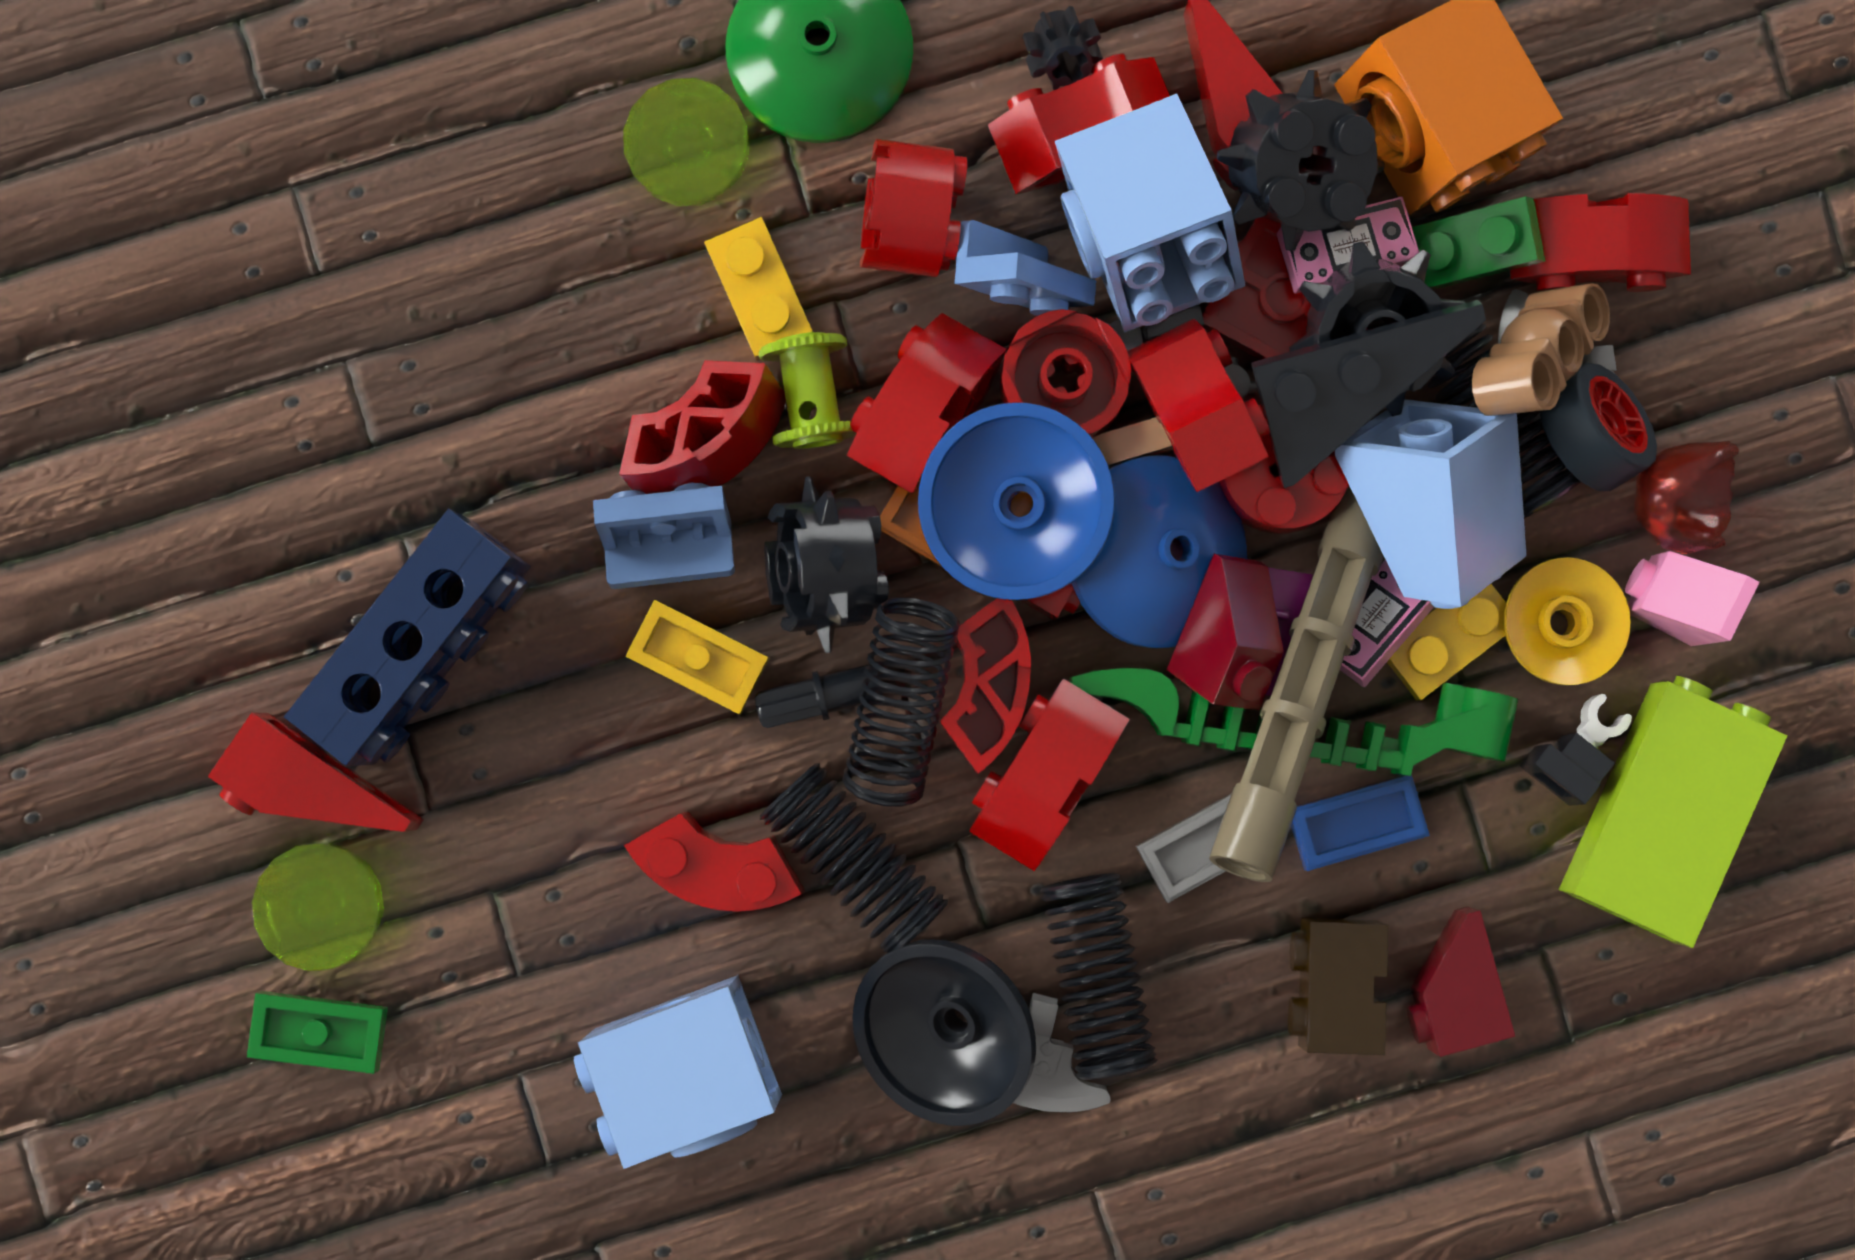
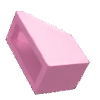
(1689, 597)

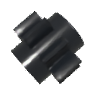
(1062, 47)

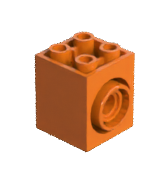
(1451, 102)

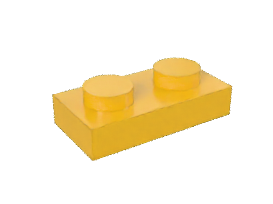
(757, 284)
(1449, 642)
(697, 657)

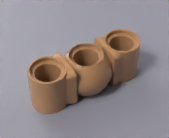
(1541, 350)

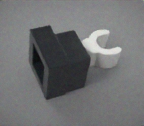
(1574, 764)

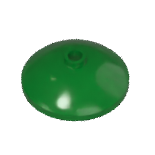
(826, 88)

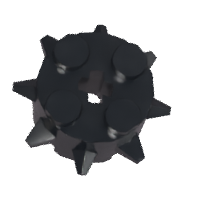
(1336, 169)
(1367, 292)
(824, 563)

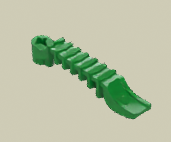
(1465, 723)

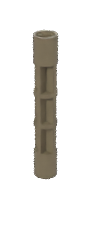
(1321, 636)

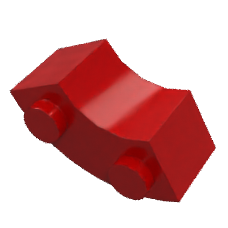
(1038, 119)
(1614, 240)
(931, 389)
(1198, 403)
(706, 432)
(993, 685)
(1048, 774)
(713, 870)

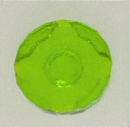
(686, 141)
(317, 906)

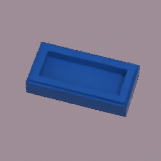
(1358, 822)

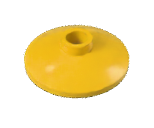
(1595, 618)

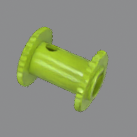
(808, 385)

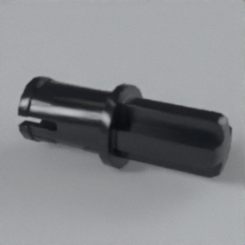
(812, 697)

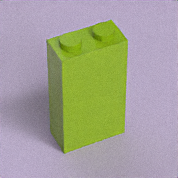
(1674, 810)

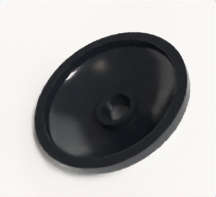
(929, 1056)

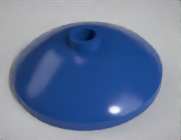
(970, 493)
(1135, 582)

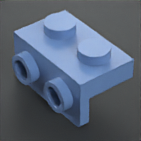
(1017, 271)
(665, 536)

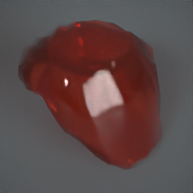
(1687, 496)

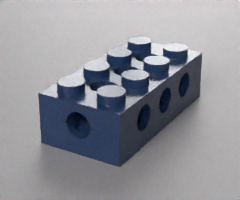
(337, 702)

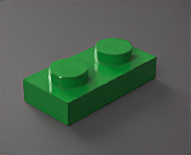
(1481, 242)
(317, 1032)

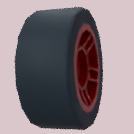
(1600, 429)

